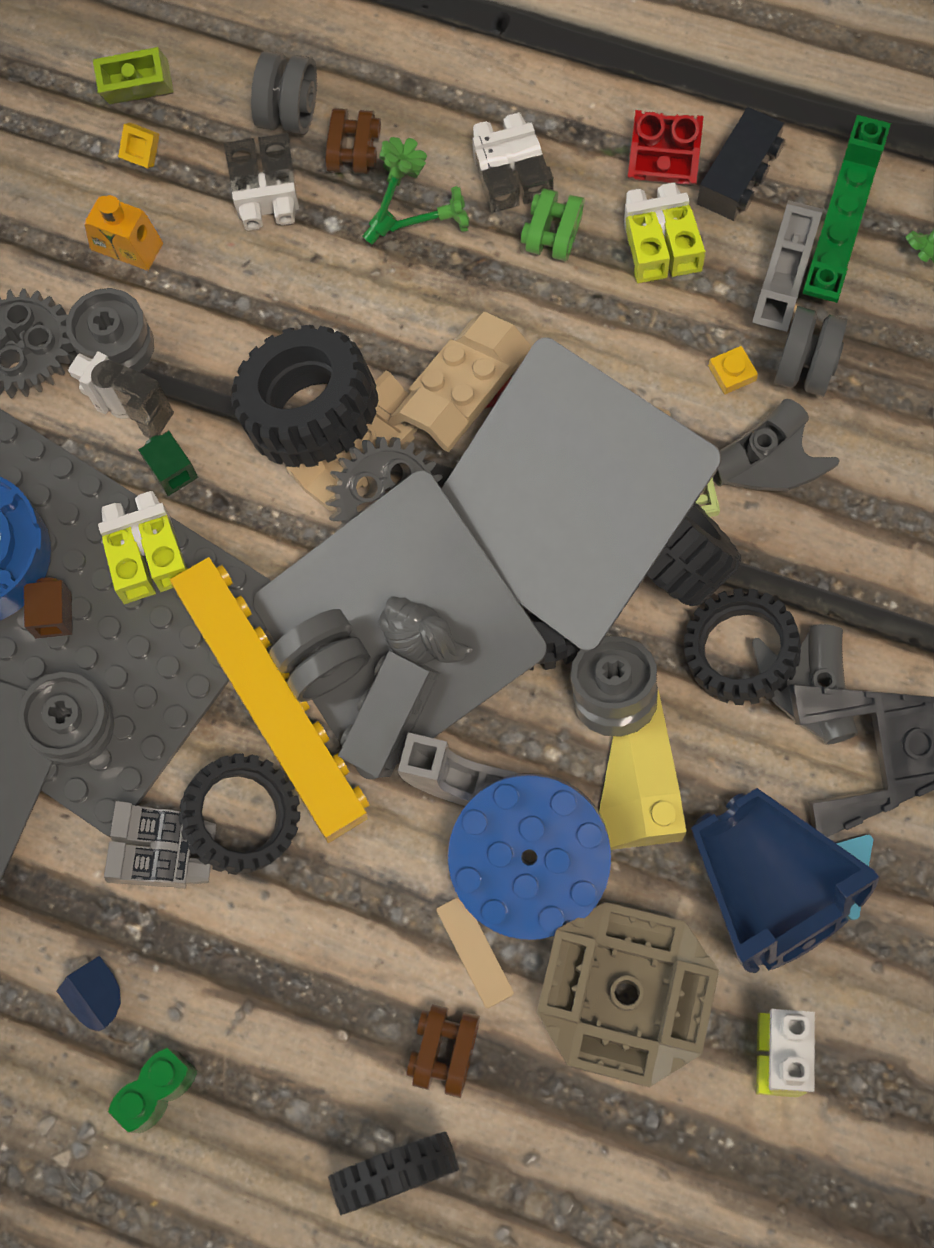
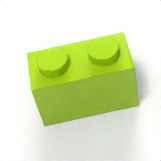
(133, 75)

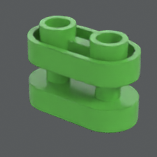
(544, 209)

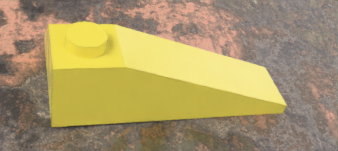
(642, 789)

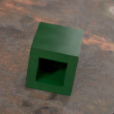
(168, 462)

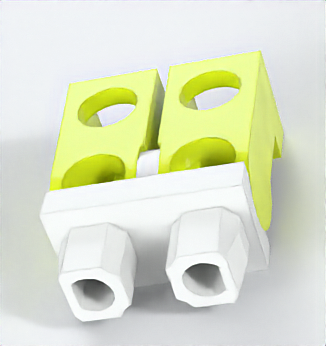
(662, 234)
(137, 535)
(791, 1049)

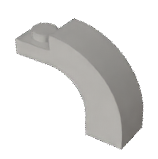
(787, 266)
(440, 772)

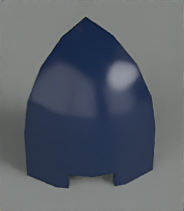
(92, 994)

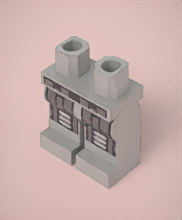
(165, 857)

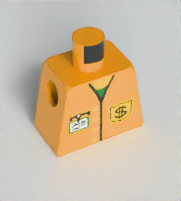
(122, 232)

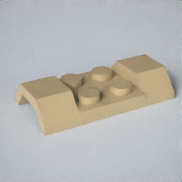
(463, 379)
(316, 478)

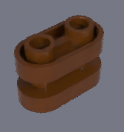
(366, 130)
(424, 1064)

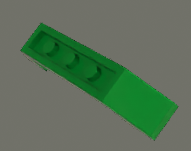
(846, 209)

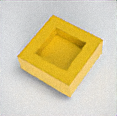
(138, 145)
(733, 370)

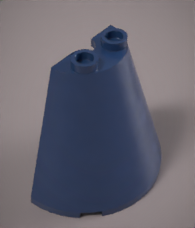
(777, 880)

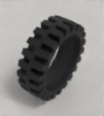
(737, 605)
(278, 789)
(393, 1172)

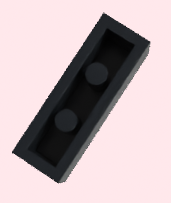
(741, 164)

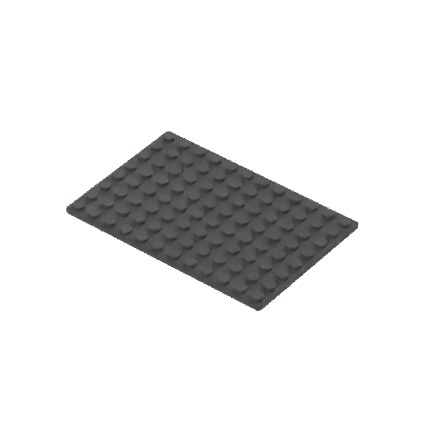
(137, 653)

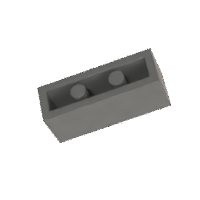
(387, 714)

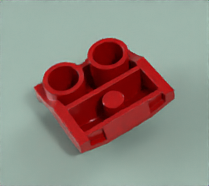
(665, 148)

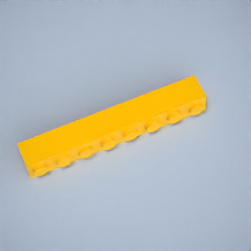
(269, 700)

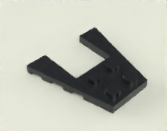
(903, 743)

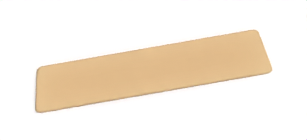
(475, 953)

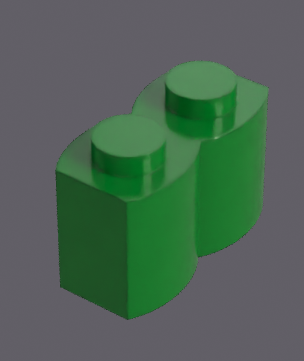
(145, 1100)

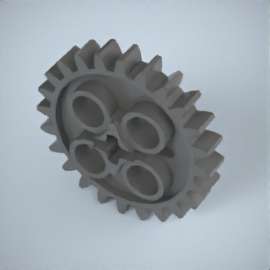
(21, 340)
(375, 465)

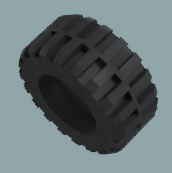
(286, 367)
(695, 559)

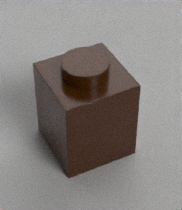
(47, 608)

